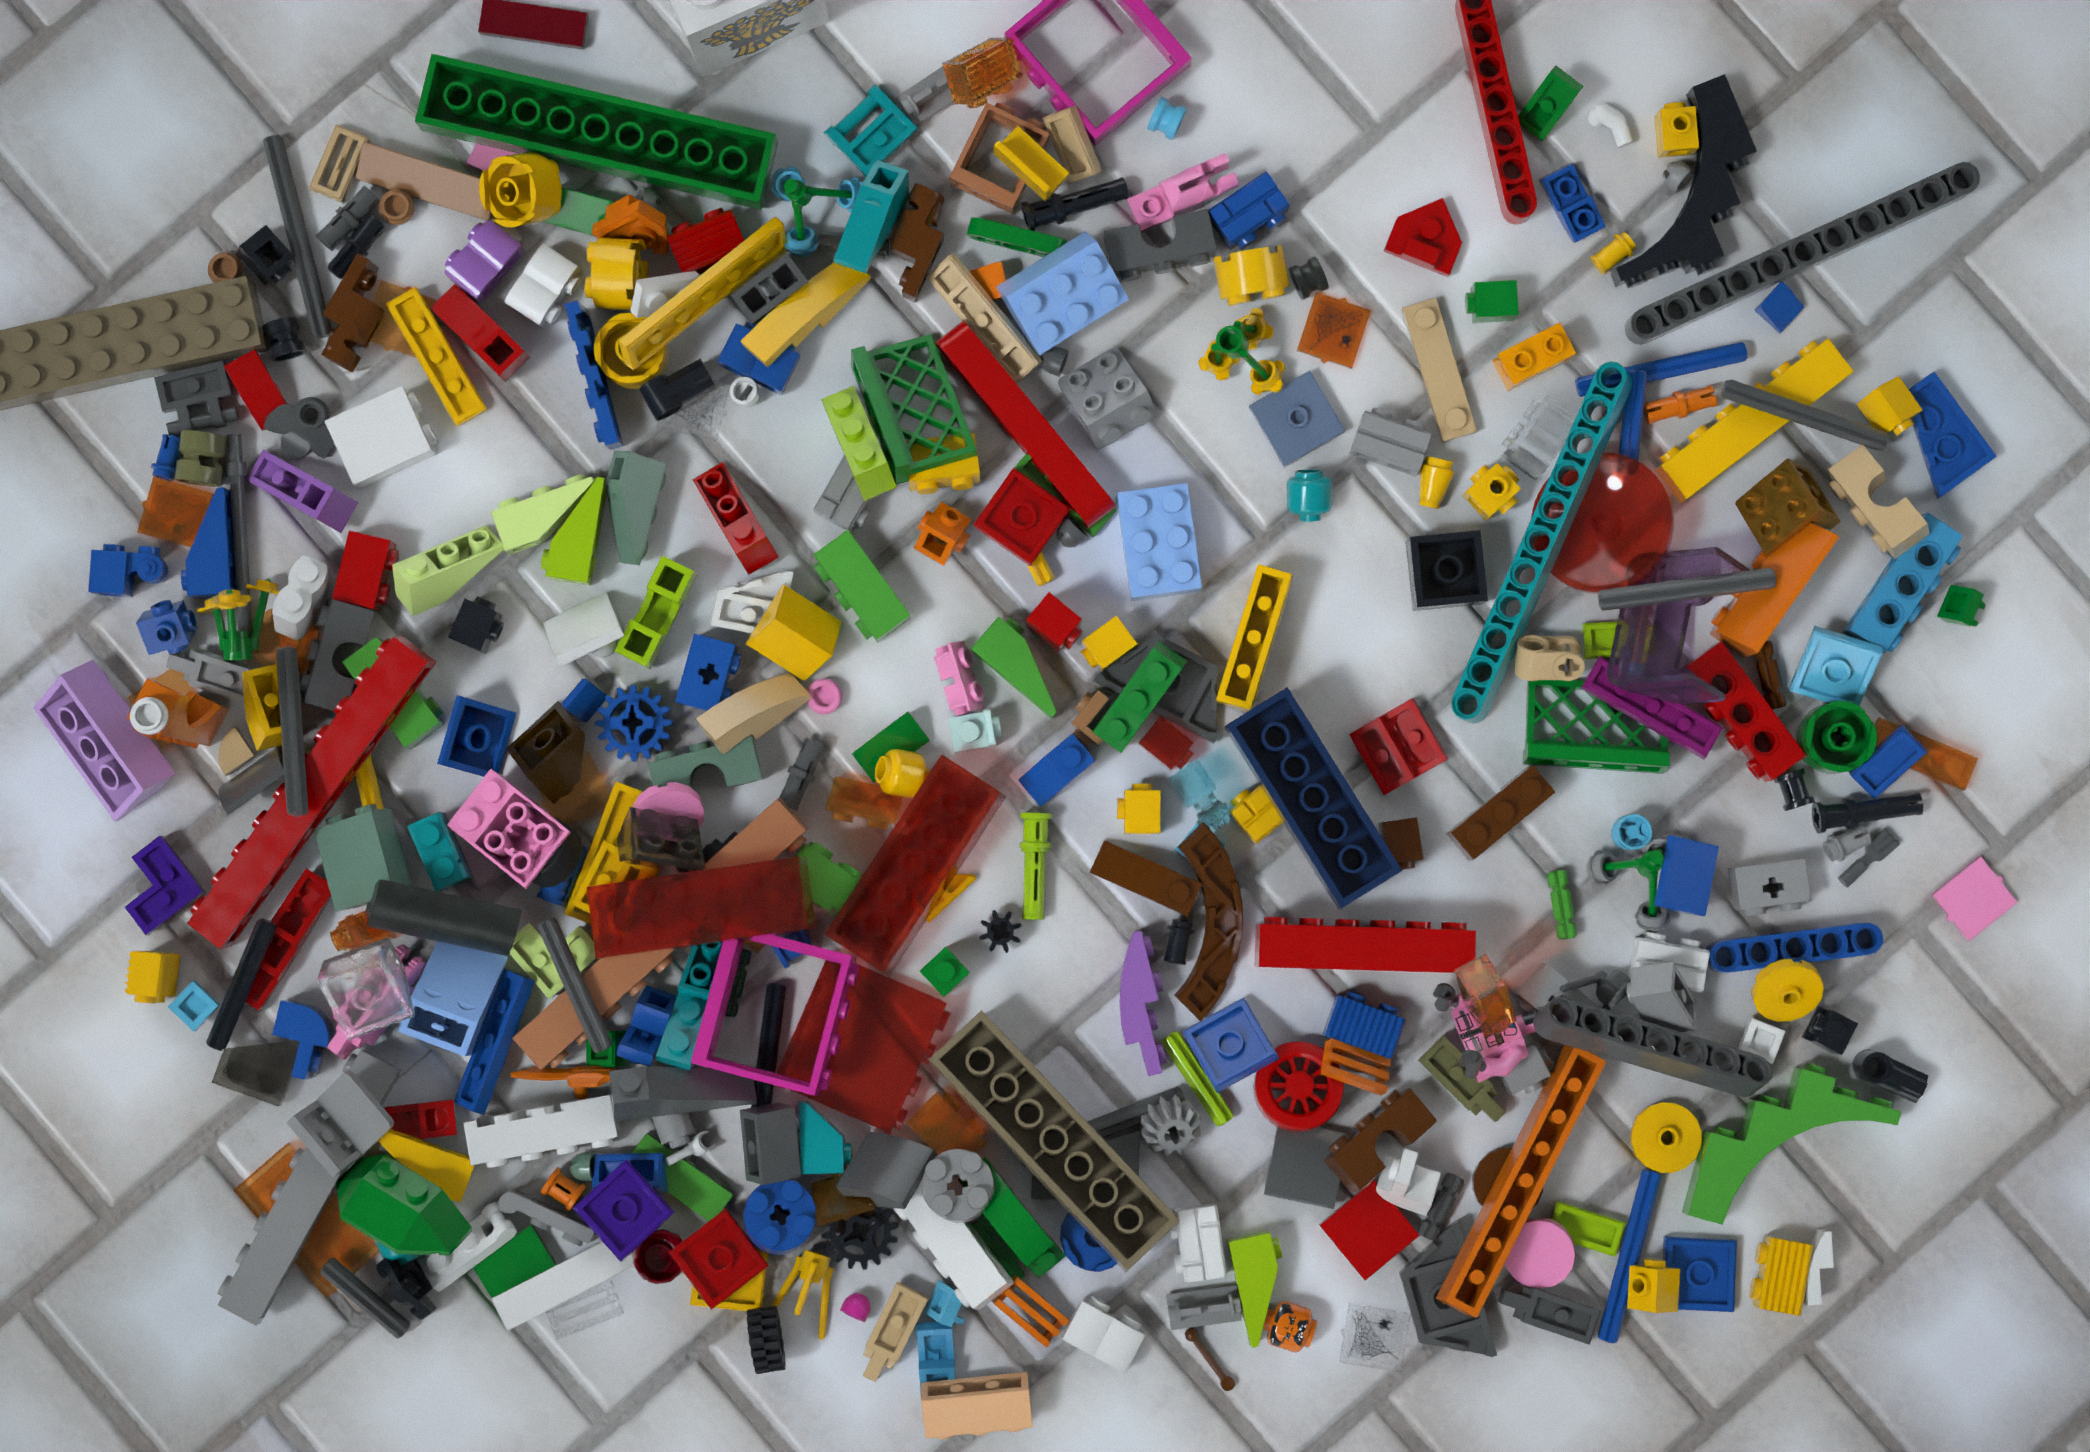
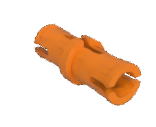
(1680, 404)

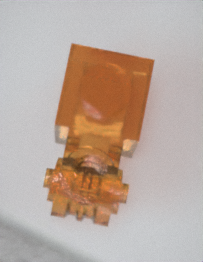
(354, 933)

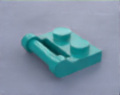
(879, 138)

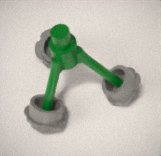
(1605, 868)

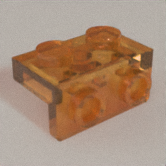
(863, 800)

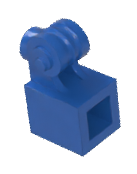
(114, 569)

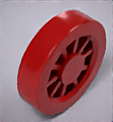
(1297, 1089)

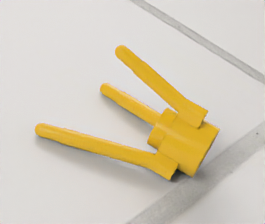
(812, 1268)

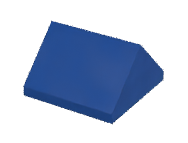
(476, 737)
(1686, 876)

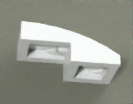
(1821, 1258)

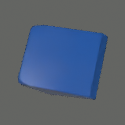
(1779, 307)
(584, 700)

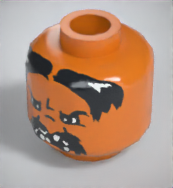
(1289, 1326)

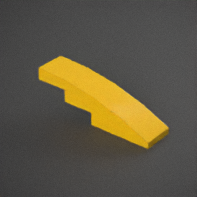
(803, 310)

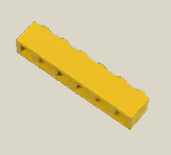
(1746, 427)

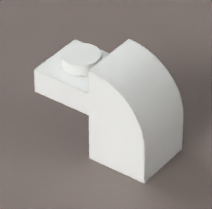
(1407, 1183)

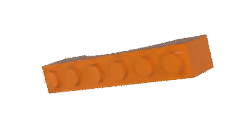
(191, 716)

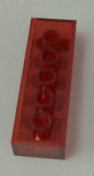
(915, 865)
(701, 907)

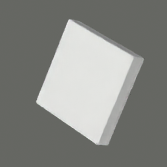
(583, 629)

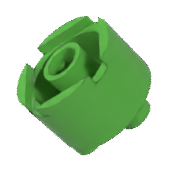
(829, 881)

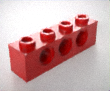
(1782, 749)

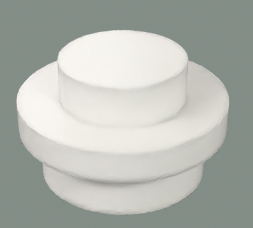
(149, 715)

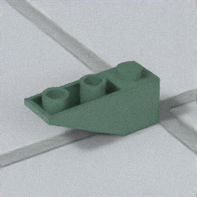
(632, 499)

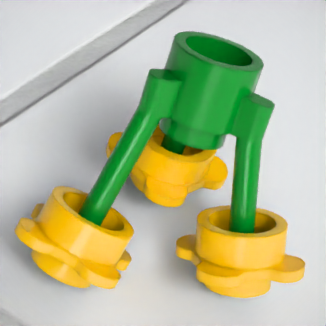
(1234, 342)

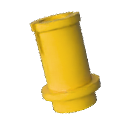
(1613, 252)

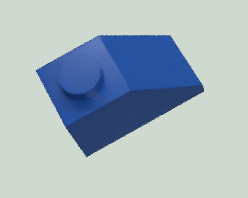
(1056, 770)

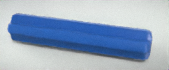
(1633, 416)

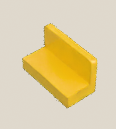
(1031, 163)

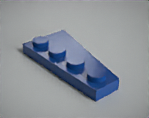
(598, 391)

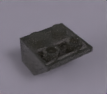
(660, 841)

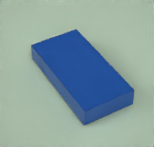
(1888, 761)

